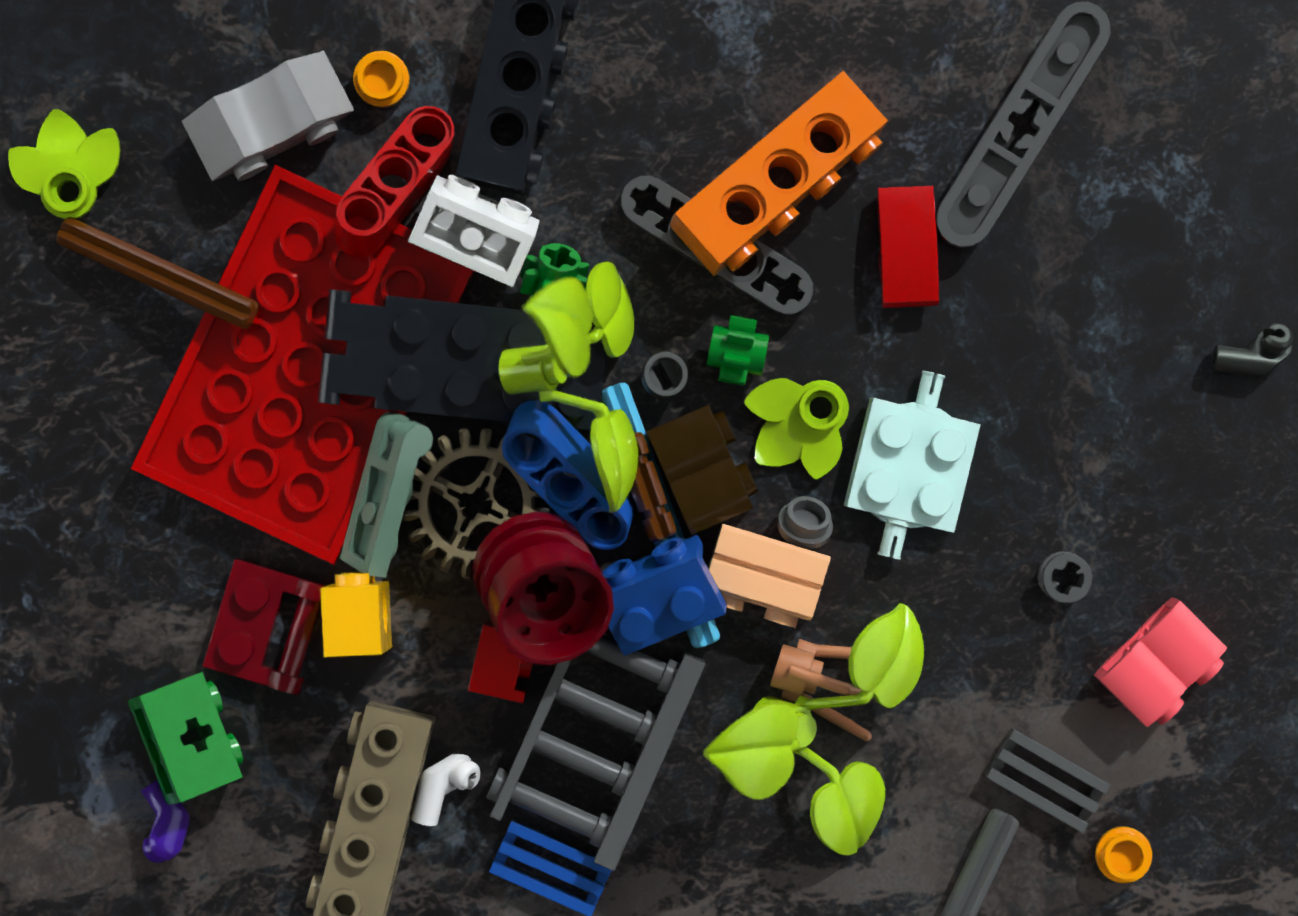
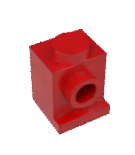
(496, 669)

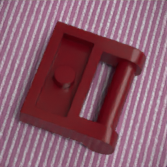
(248, 623)

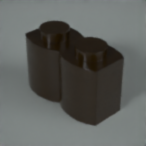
(701, 468)

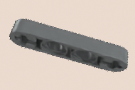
(769, 293)

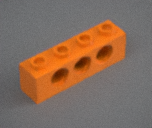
(835, 110)

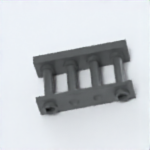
(629, 780)

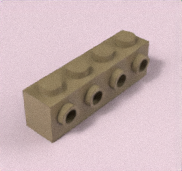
(374, 811)

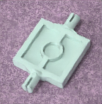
(911, 465)

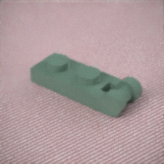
(384, 493)

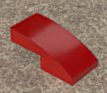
(908, 246)

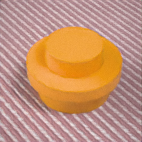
(381, 79)
(1123, 854)

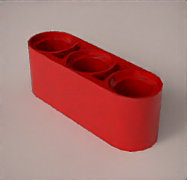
(398, 157)

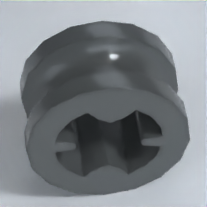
(1058, 561)

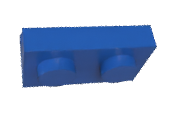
(662, 594)

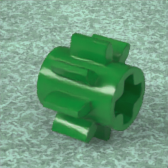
(554, 263)
(737, 350)

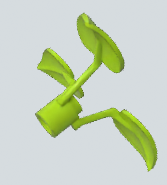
(565, 318)
(760, 746)

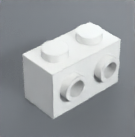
(475, 229)

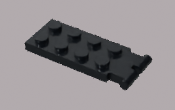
(439, 358)

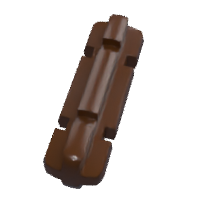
(650, 496)

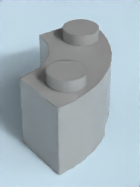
(268, 117)

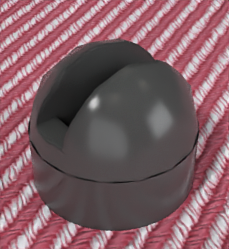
(672, 370)

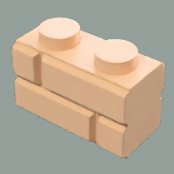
(767, 574)

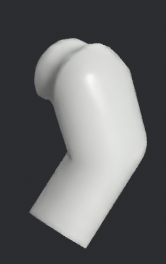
(437, 781)

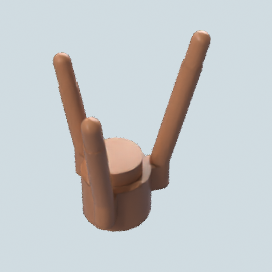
(800, 672)

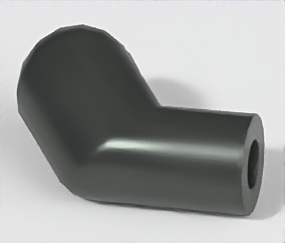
(1258, 357)

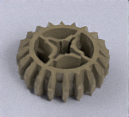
(435, 483)

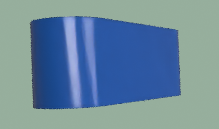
(559, 452)

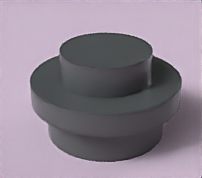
(805, 522)

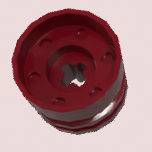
(542, 588)

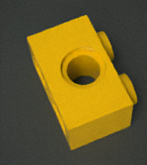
(356, 616)

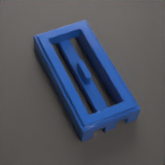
(543, 888)

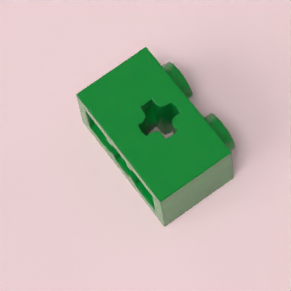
(194, 767)

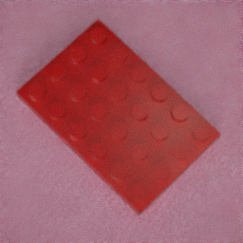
(244, 403)

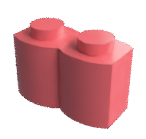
(1162, 663)

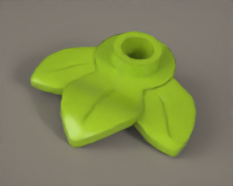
(62, 157)
(791, 428)

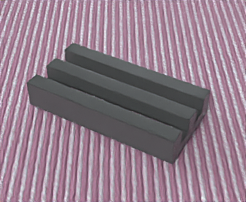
(1089, 803)

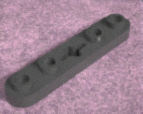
(1051, 80)

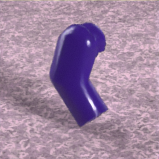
(168, 827)

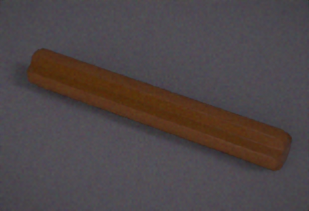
(157, 273)

